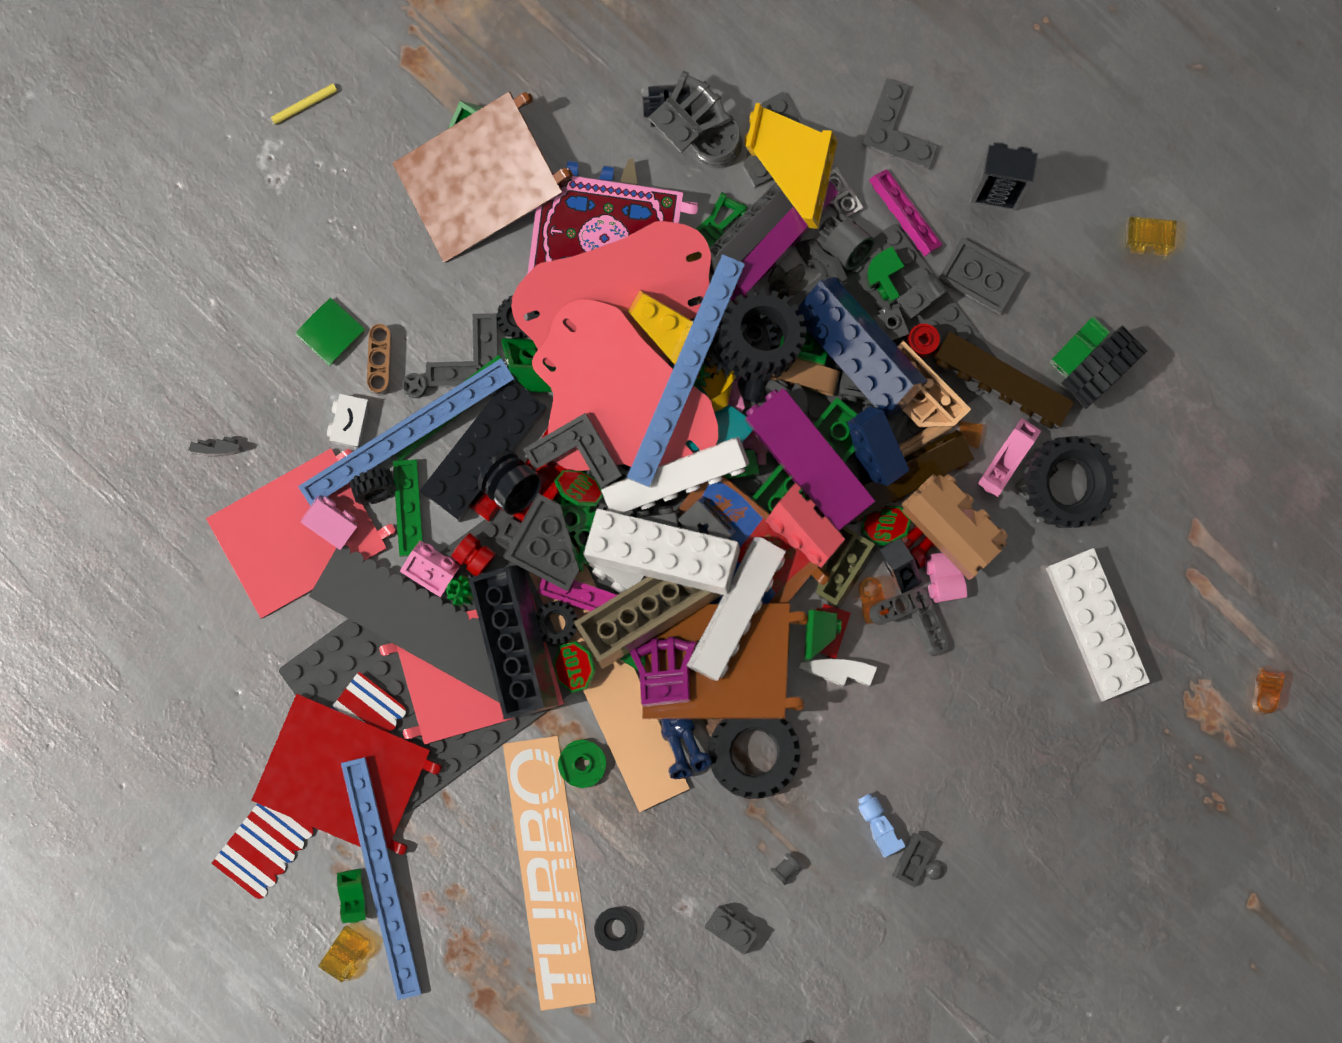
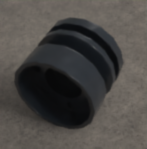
(509, 482)

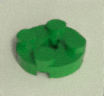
(575, 776)

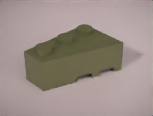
(845, 567)

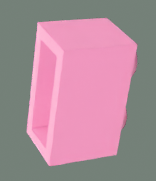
(329, 521)

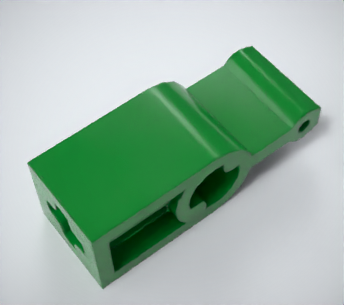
(1079, 347)

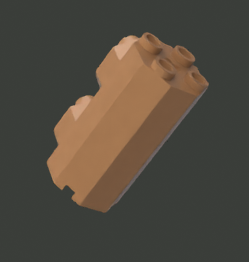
(953, 525)

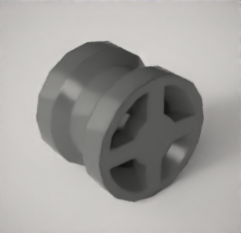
(411, 383)

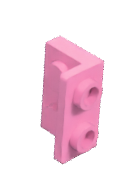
(430, 568)

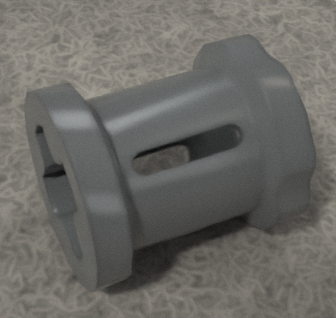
(786, 869)

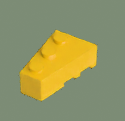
(661, 323)

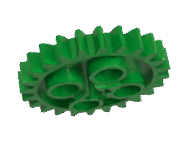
(581, 521)

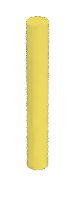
(303, 104)

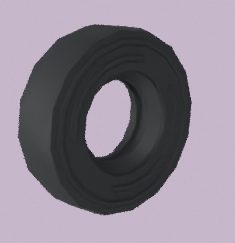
(615, 914)

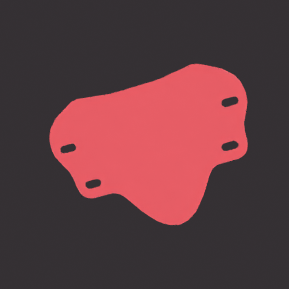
(614, 274)
(618, 384)

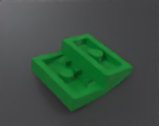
(330, 331)

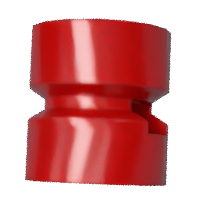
(923, 340)
(473, 555)

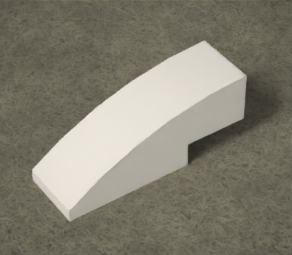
(839, 670)

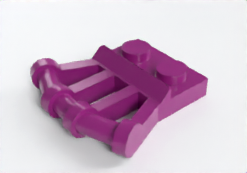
(664, 686)

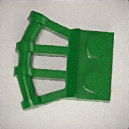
(710, 229)

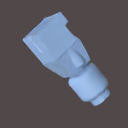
(880, 827)

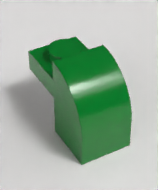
(880, 270)
(352, 896)

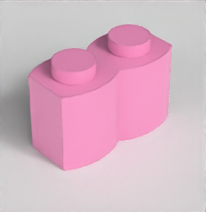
(946, 579)

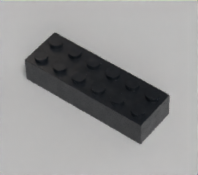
(1004, 176)
(496, 429)
(513, 642)

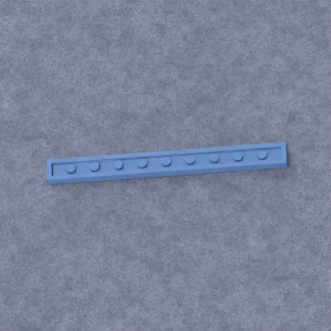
(685, 371)
(407, 431)
(381, 878)

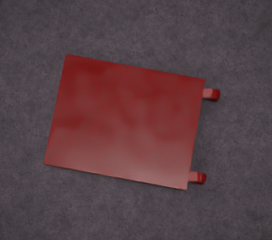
(307, 775)

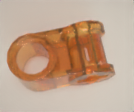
(870, 600)
(1269, 689)

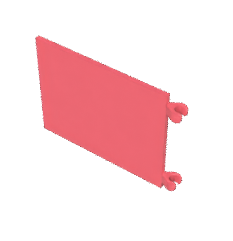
(272, 548)
(446, 704)

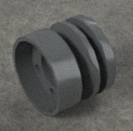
(730, 145)

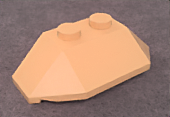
(936, 402)

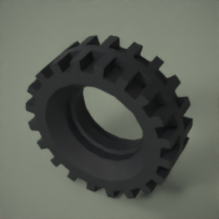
(1098, 476)
(758, 785)

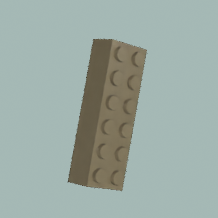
(638, 616)

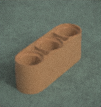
(375, 348)
(811, 377)

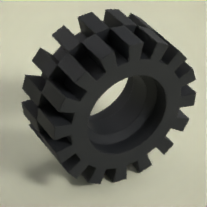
(504, 322)
(373, 486)
(566, 612)

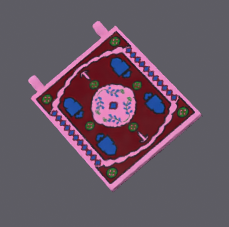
(597, 214)

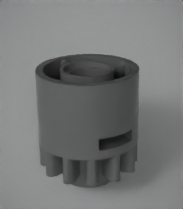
(845, 240)

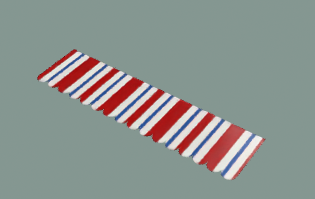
(269, 837)

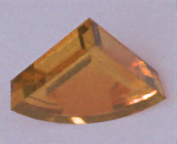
(971, 432)

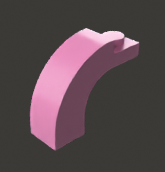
(1009, 457)

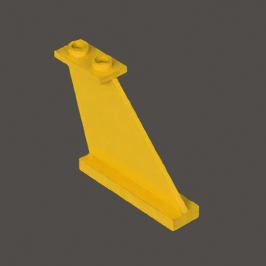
(795, 158)

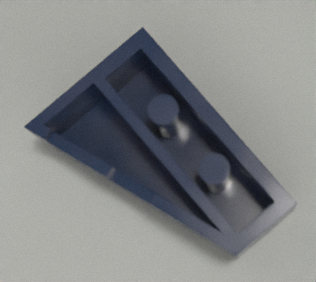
(876, 447)

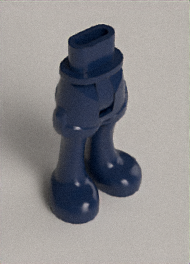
(673, 731)

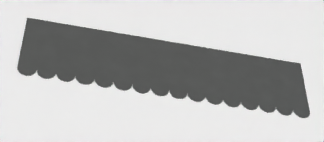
(406, 617)

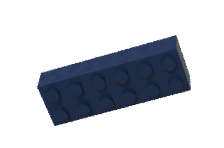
(860, 347)

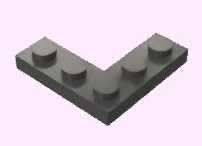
(884, 139)
(484, 350)
(577, 433)

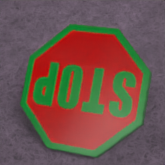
(579, 488)
(886, 525)
(574, 666)

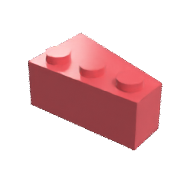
(804, 527)

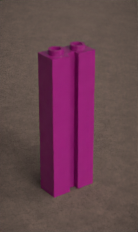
(776, 247)
(808, 459)

